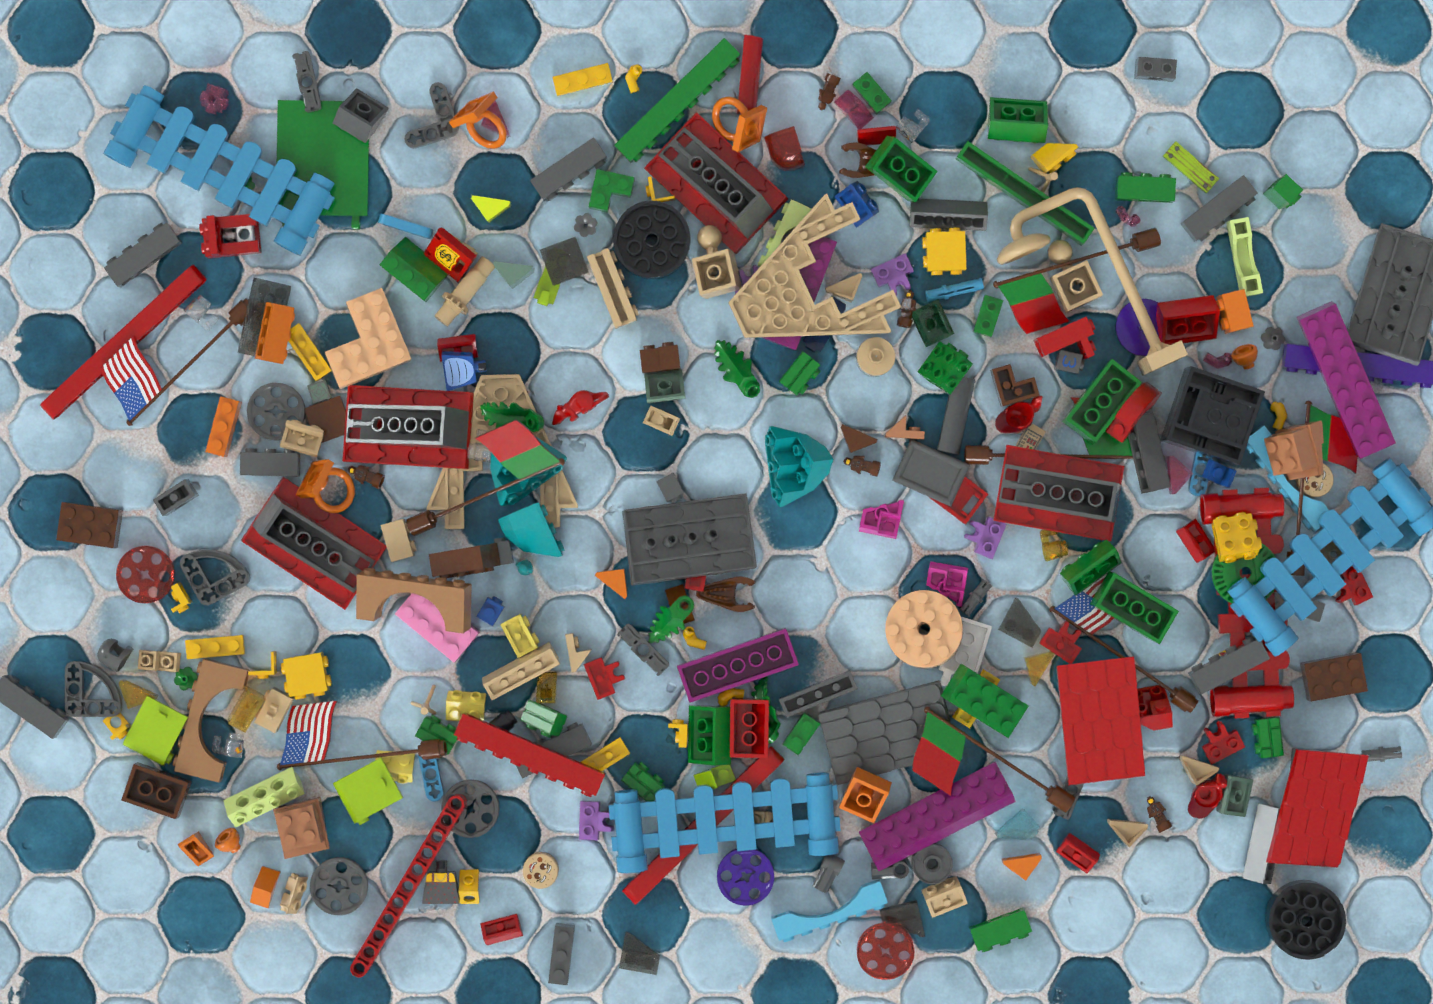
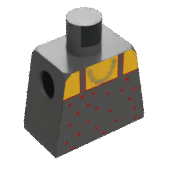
(441, 886)

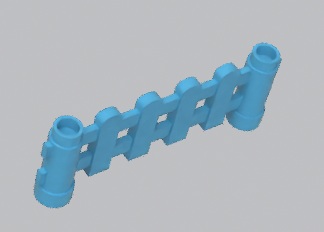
(131, 136)
(1269, 623)
(631, 840)

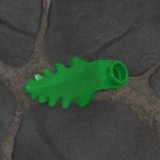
(736, 368)
(504, 414)
(670, 620)
(761, 693)

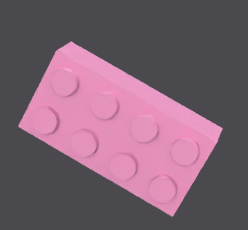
(429, 623)

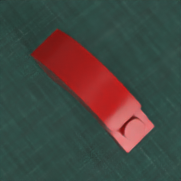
(1132, 410)

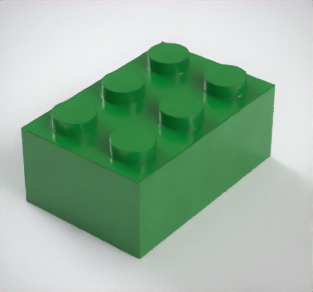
(901, 169)

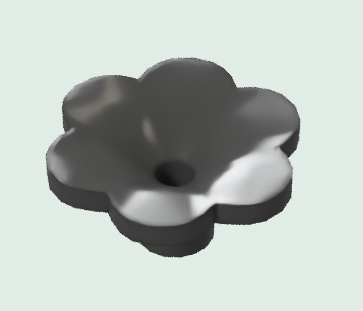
(581, 221)
(1268, 340)

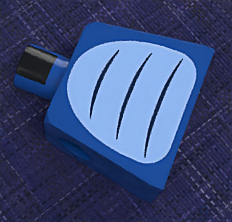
(461, 369)

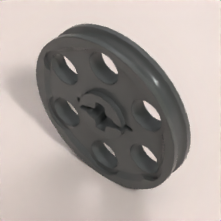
(270, 403)
(480, 808)
(346, 881)

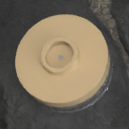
(875, 357)

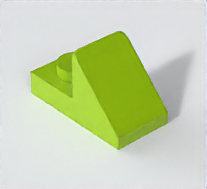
(715, 776)

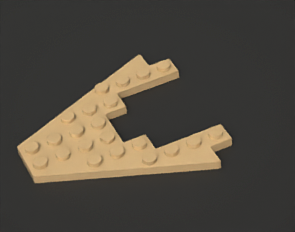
(778, 301)
(450, 484)

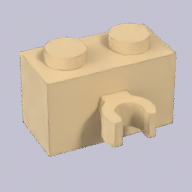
(274, 709)

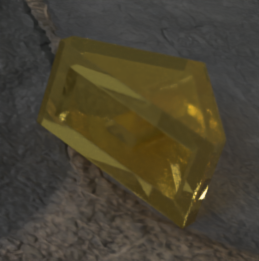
(1036, 665)
(547, 688)
(134, 694)

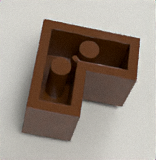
(660, 359)
(1009, 390)

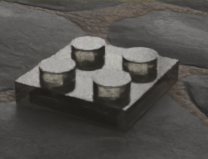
(564, 261)

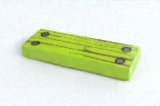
(1190, 167)

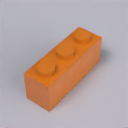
(275, 333)
(223, 426)

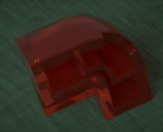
(785, 149)

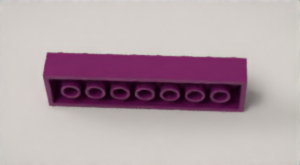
(1346, 379)
(937, 816)

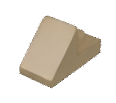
(661, 420)
(575, 657)

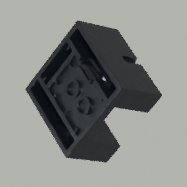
(1214, 412)

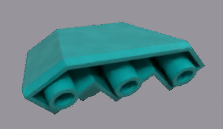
(794, 464)
(517, 492)
(532, 531)

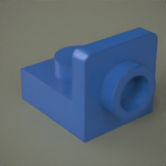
(1219, 474)
(491, 610)

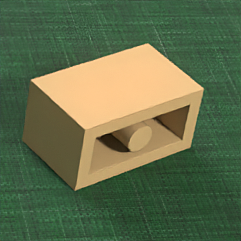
(398, 540)

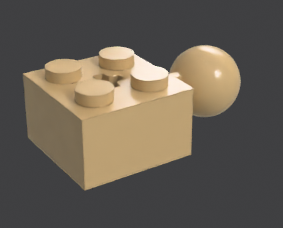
(1060, 252)
(707, 265)

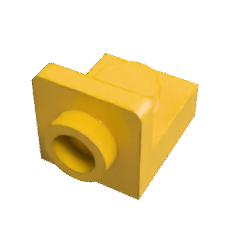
(180, 594)
(681, 735)

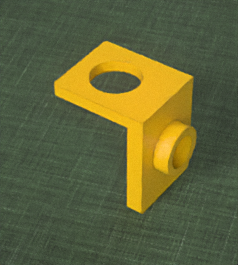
(650, 193)
(263, 674)
(119, 732)
(469, 886)

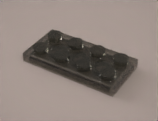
(261, 292)

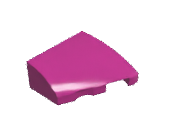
(882, 520)

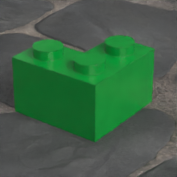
(605, 185)

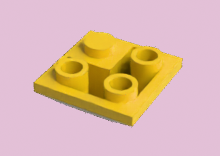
(1051, 154)

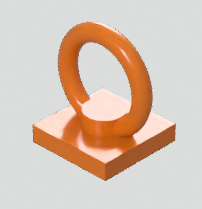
(474, 112)
(748, 127)
(317, 479)

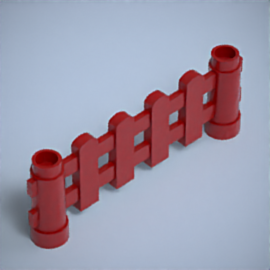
(1241, 698)

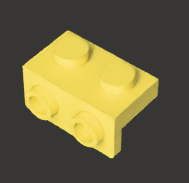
(519, 635)
(468, 702)
(399, 766)

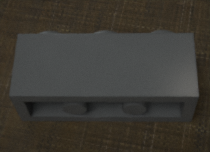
(269, 463)
(561, 954)

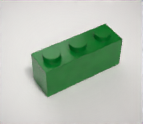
(1145, 188)
(1283, 192)
(1000, 930)

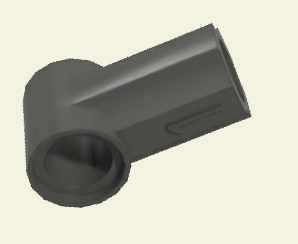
(829, 870)
(889, 872)

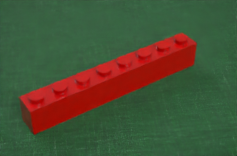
(530, 754)

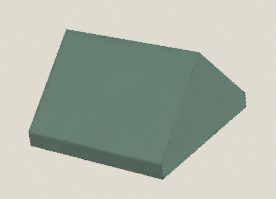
(513, 273)
(664, 386)
(1235, 796)

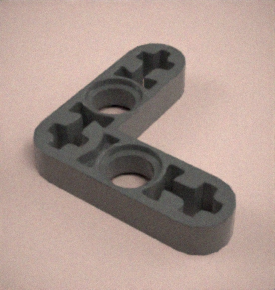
(443, 120)

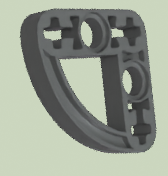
(206, 586)
(78, 698)

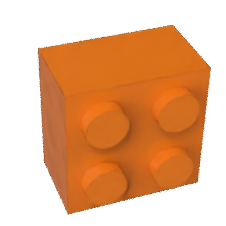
(1234, 311)
(865, 795)

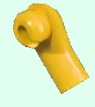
(632, 76)
(1281, 414)
(691, 638)
(727, 695)

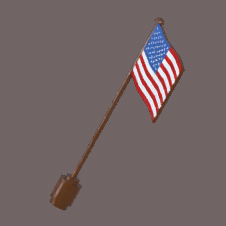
(135, 380)
(1090, 619)
(310, 737)

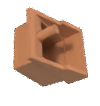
(1296, 450)
(301, 827)

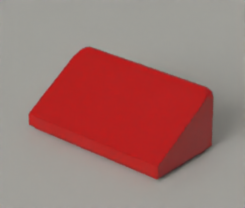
(876, 135)
(462, 343)
(1195, 540)
(1078, 853)
(501, 929)

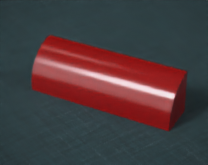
(750, 71)

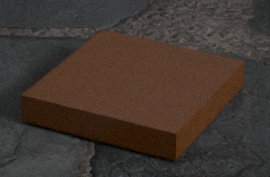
(329, 416)

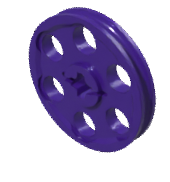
(745, 886)

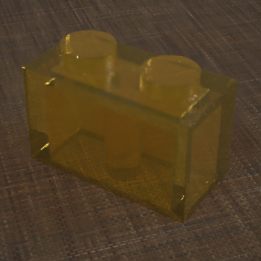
(245, 709)

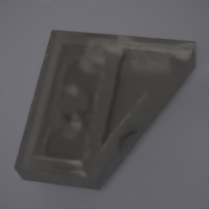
(1020, 624)
(904, 915)
(638, 956)

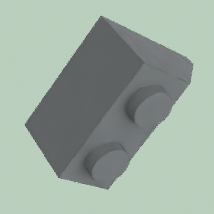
(360, 115)

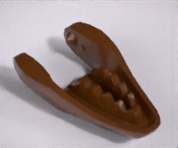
(865, 153)
(723, 593)

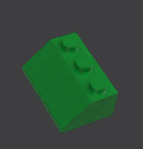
(1017, 120)
(414, 269)
(1090, 567)
(709, 735)

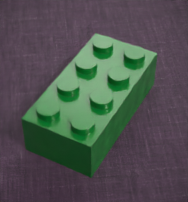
(1101, 401)
(1134, 607)
(984, 700)

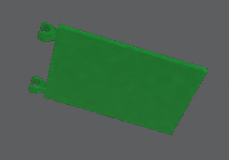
(324, 149)

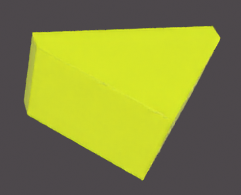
(490, 207)

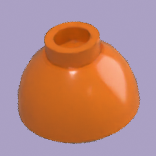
(1245, 355)
(228, 841)

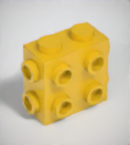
(944, 251)
(1236, 537)
(306, 675)

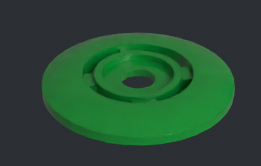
(1227, 574)

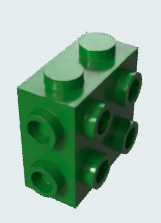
(945, 367)

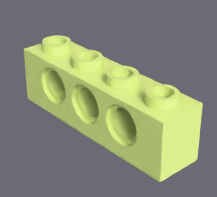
(263, 797)

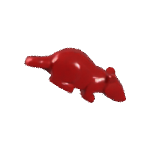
(580, 402)

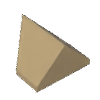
(845, 289)
(1197, 770)
(1128, 830)

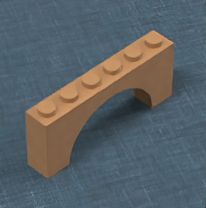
(449, 597)
(194, 755)

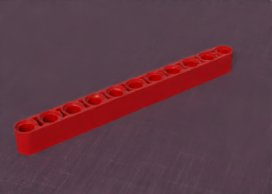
(138, 327)
(660, 867)
(403, 893)

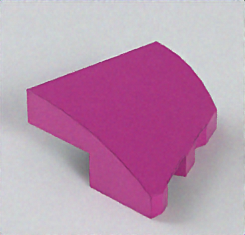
(948, 580)

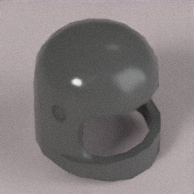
(112, 661)

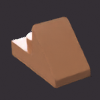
(899, 431)

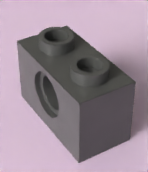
(1155, 69)
(175, 497)

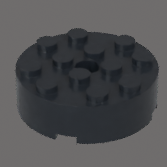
(651, 219)
(1289, 907)

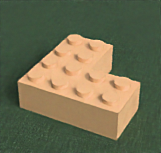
(379, 343)

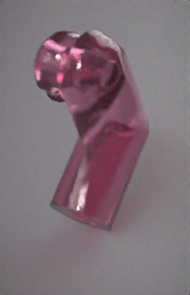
(1124, 216)
(1218, 362)

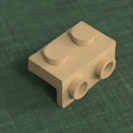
(302, 438)

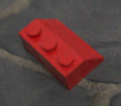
(1188, 320)
(749, 728)

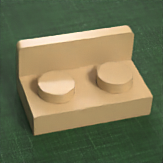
(944, 896)

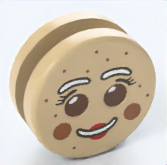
(1317, 485)
(540, 870)

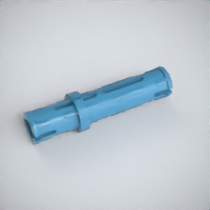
(953, 290)

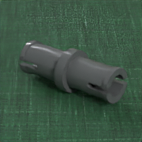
(975, 597)
(1382, 753)

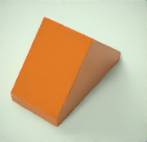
(615, 580)
(196, 849)
(1023, 864)
(264, 887)

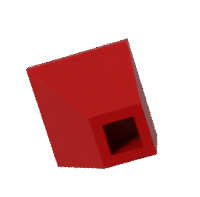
(1154, 708)

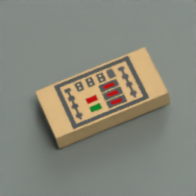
(1031, 437)

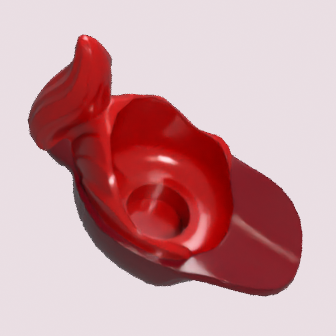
(1018, 416)
(1206, 796)

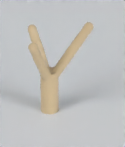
(1048, 177)
(425, 706)

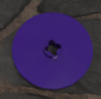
(1128, 328)

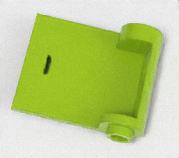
(155, 731)
(367, 791)

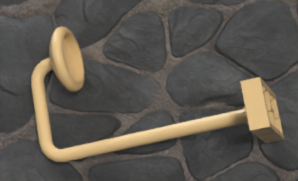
(1159, 353)

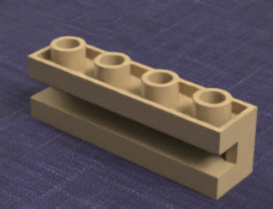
(612, 289)
(520, 671)

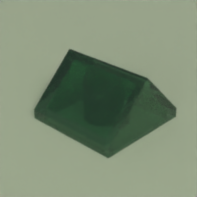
(932, 323)

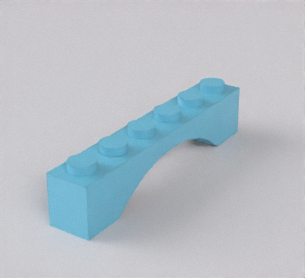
(1310, 508)
(867, 897)

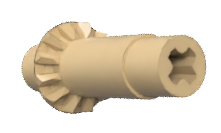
(457, 300)

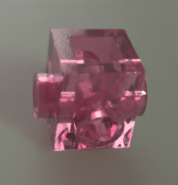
(211, 93)

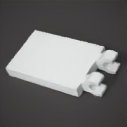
(970, 650)

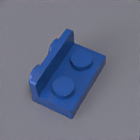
(863, 204)

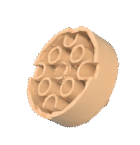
(921, 609)

